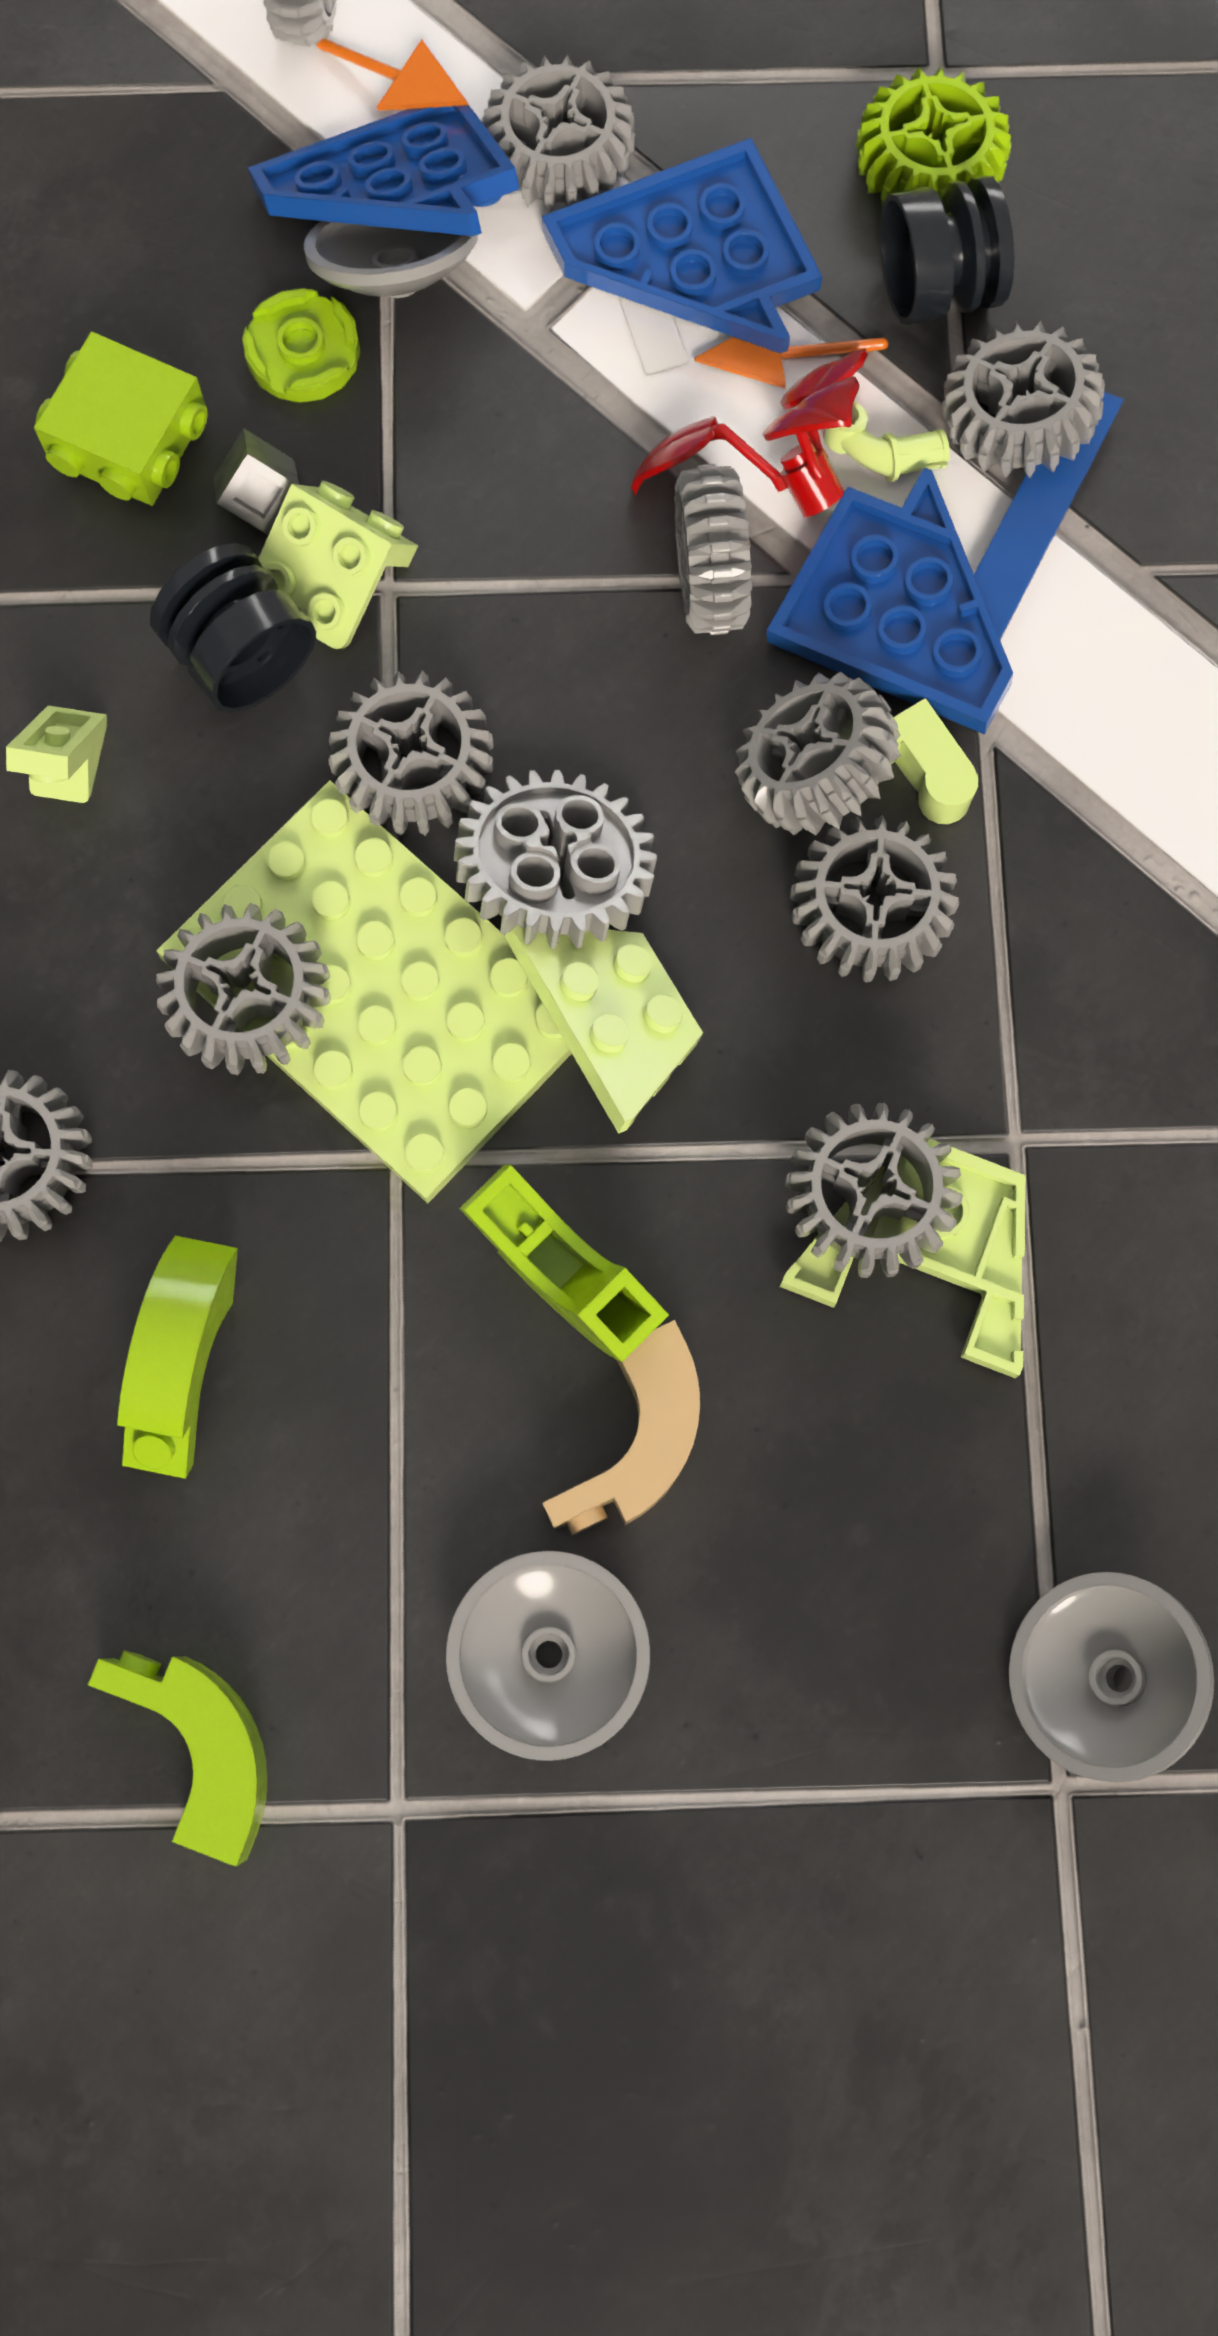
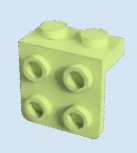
(332, 557)

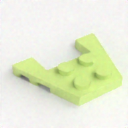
(978, 1254)

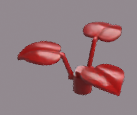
(823, 403)

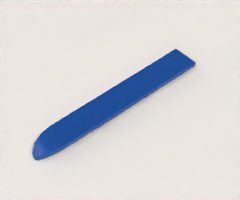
(1032, 524)

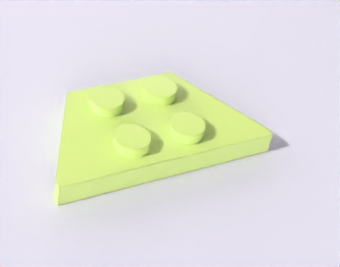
(612, 1013)

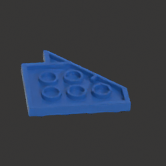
(398, 172)
(694, 244)
(898, 607)

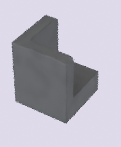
(254, 480)

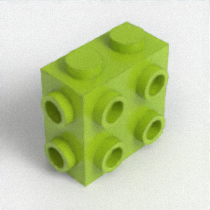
(121, 419)

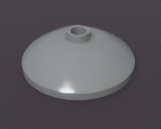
(383, 258)
(1067, 1667)
(496, 1668)

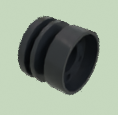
(947, 249)
(232, 627)

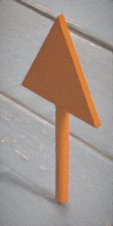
(417, 85)
(766, 365)

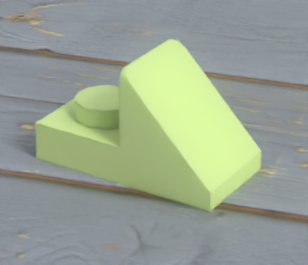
(59, 753)

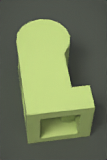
(934, 764)

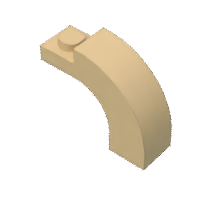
(668, 1417)

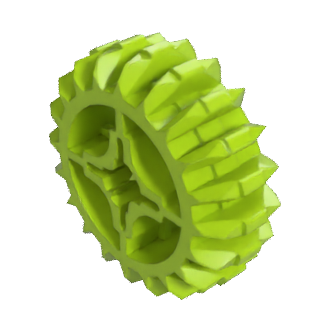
(925, 131)

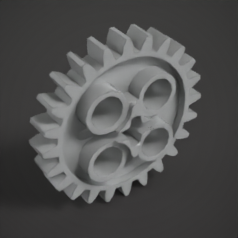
(518, 876)

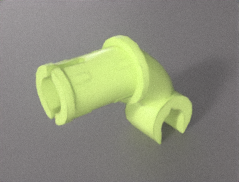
(889, 454)

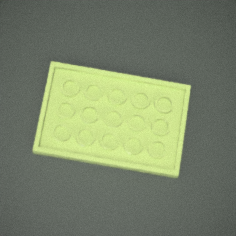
(428, 1007)

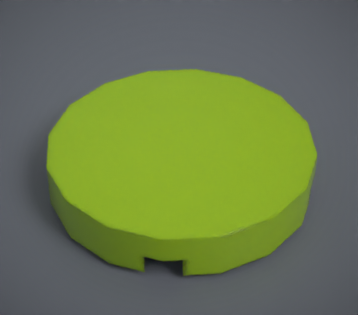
(301, 345)

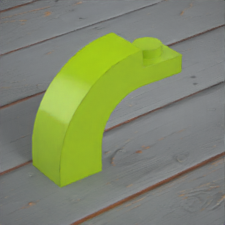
(573, 1278)
(170, 1354)
(223, 1744)

